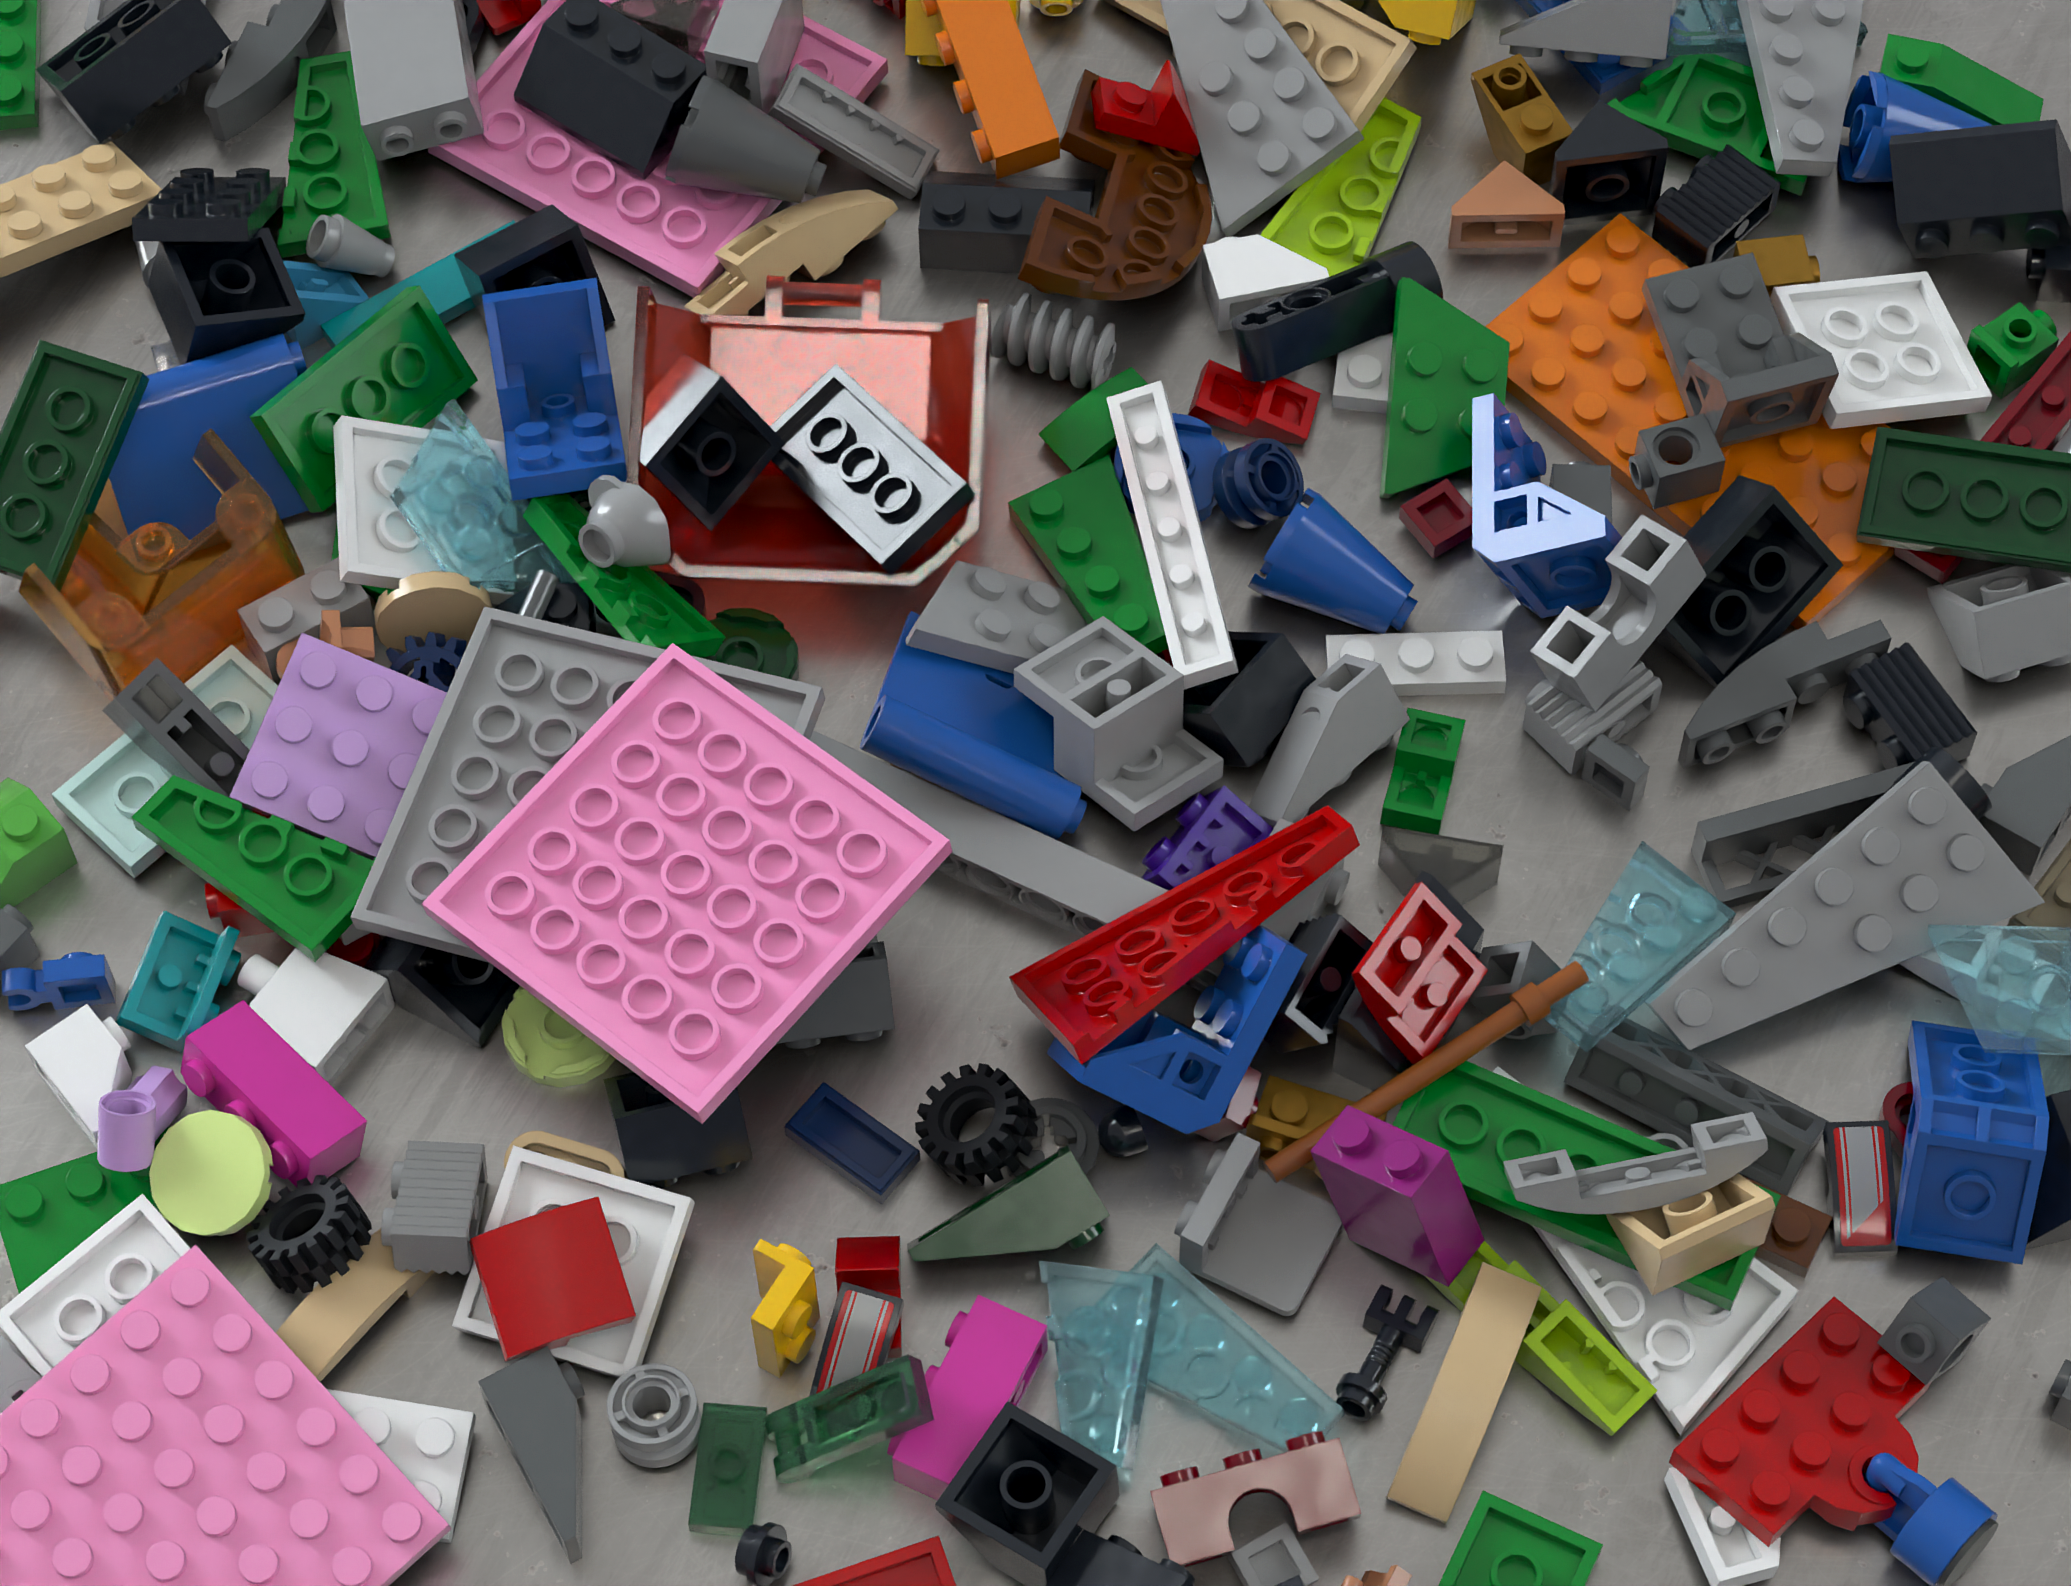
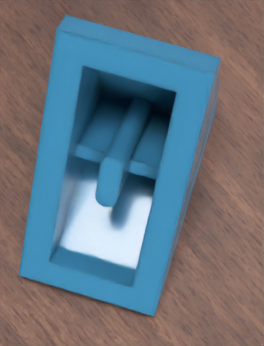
(323, 296)

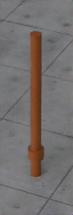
(1526, 1006)

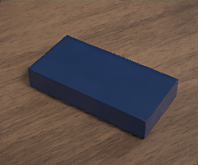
(852, 1143)

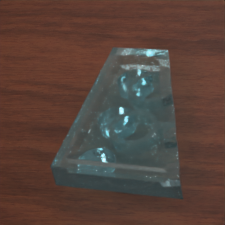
(1103, 1353)

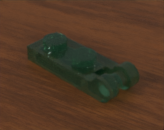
(849, 1418)

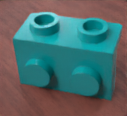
(178, 980)

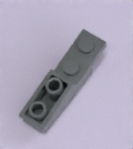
(266, 63)
(1762, 691)

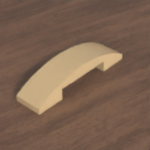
(341, 1313)
(1464, 1393)

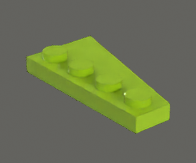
(1344, 204)

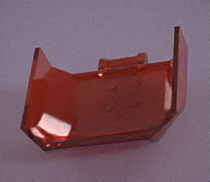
(919, 371)

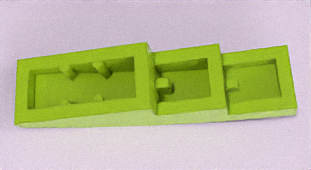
(1565, 1351)

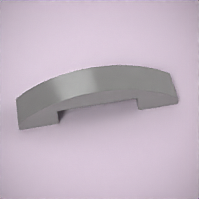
(1719, 1152)

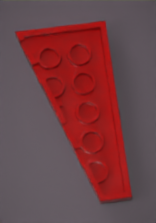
(1138, 960)

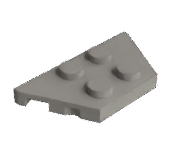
(993, 618)

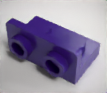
(1209, 833)

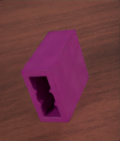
(1398, 1195)

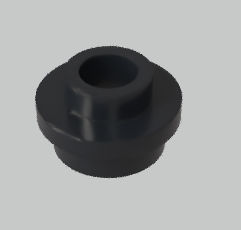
(763, 1553)

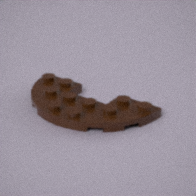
(1145, 224)

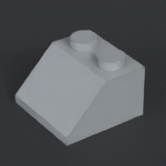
(2006, 619)

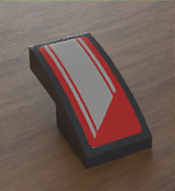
(1860, 1188)
(856, 1335)

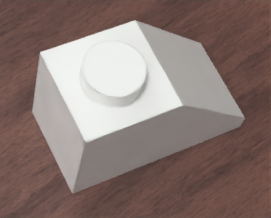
(1252, 272)
(82, 1063)

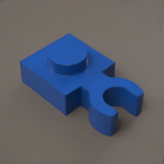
(65, 982)

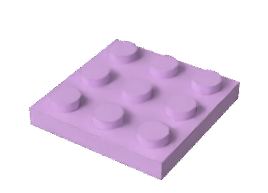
(338, 745)

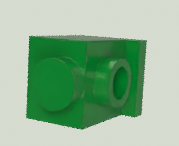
(2012, 347)

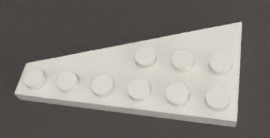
(1674, 1337)

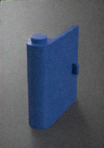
(155, 465)
(972, 736)

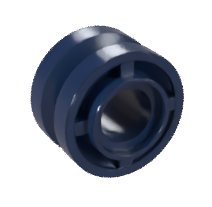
(1258, 483)

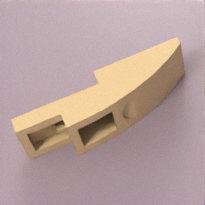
(800, 239)

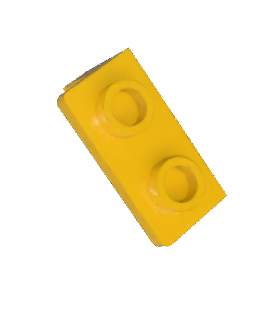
(788, 1309)

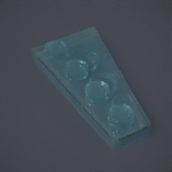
(1225, 1365)

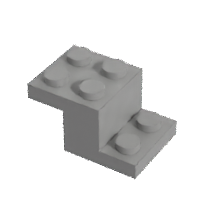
(1118, 723)

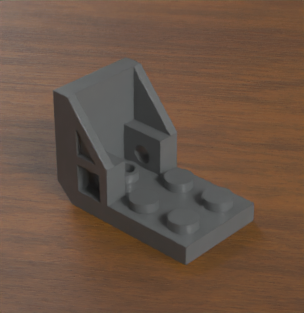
(1734, 354)

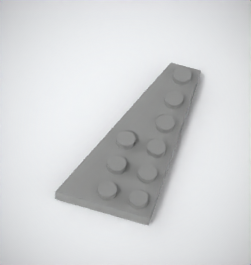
(1802, 76)
(1253, 105)
(1849, 912)

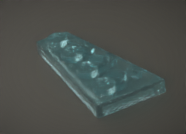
(1636, 944)

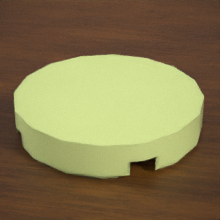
(549, 1046)
(211, 1173)

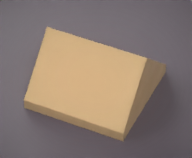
(1694, 1233)

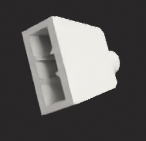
(318, 1006)

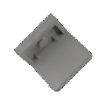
(1255, 1232)

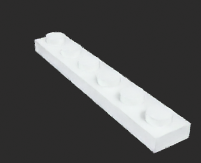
(1172, 535)

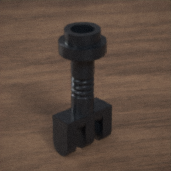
(1361, 1392)

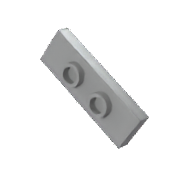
(853, 131)

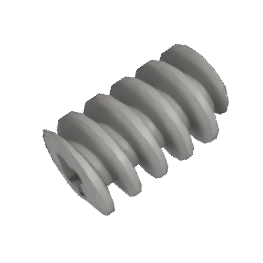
(1054, 343)

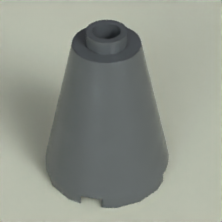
(741, 149)

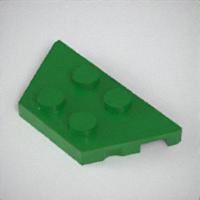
(1702, 107)
(1435, 371)

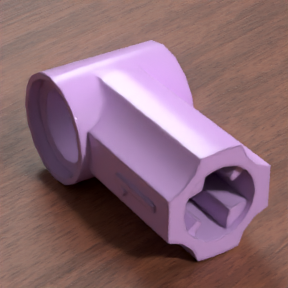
(136, 1118)

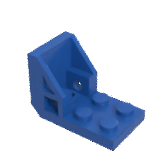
(554, 388)
(1527, 533)
(1193, 1072)
(1970, 1146)

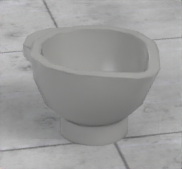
(624, 526)

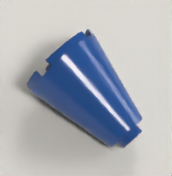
(1884, 109)
(1333, 570)

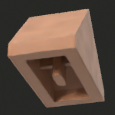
(1506, 213)

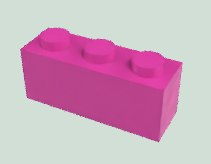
(260, 1077)
(987, 1364)

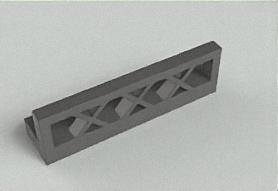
(1779, 824)
(1677, 1087)

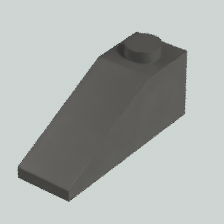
(178, 730)
(2031, 805)
(543, 1429)

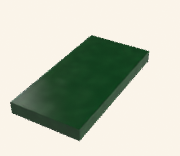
(60, 455)
(1968, 499)

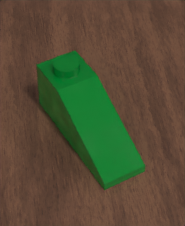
(1958, 81)

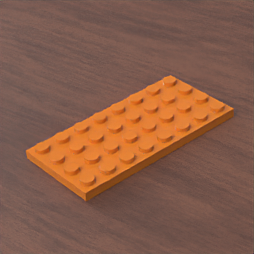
(1599, 375)

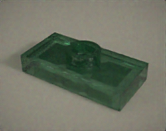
(728, 1469)

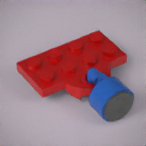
(1827, 1437)

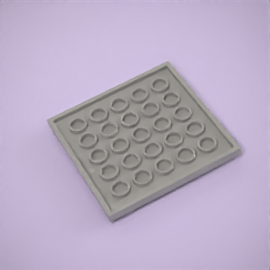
(503, 725)

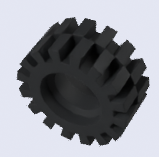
(992, 1148)
(309, 1234)

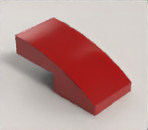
(1255, 409)

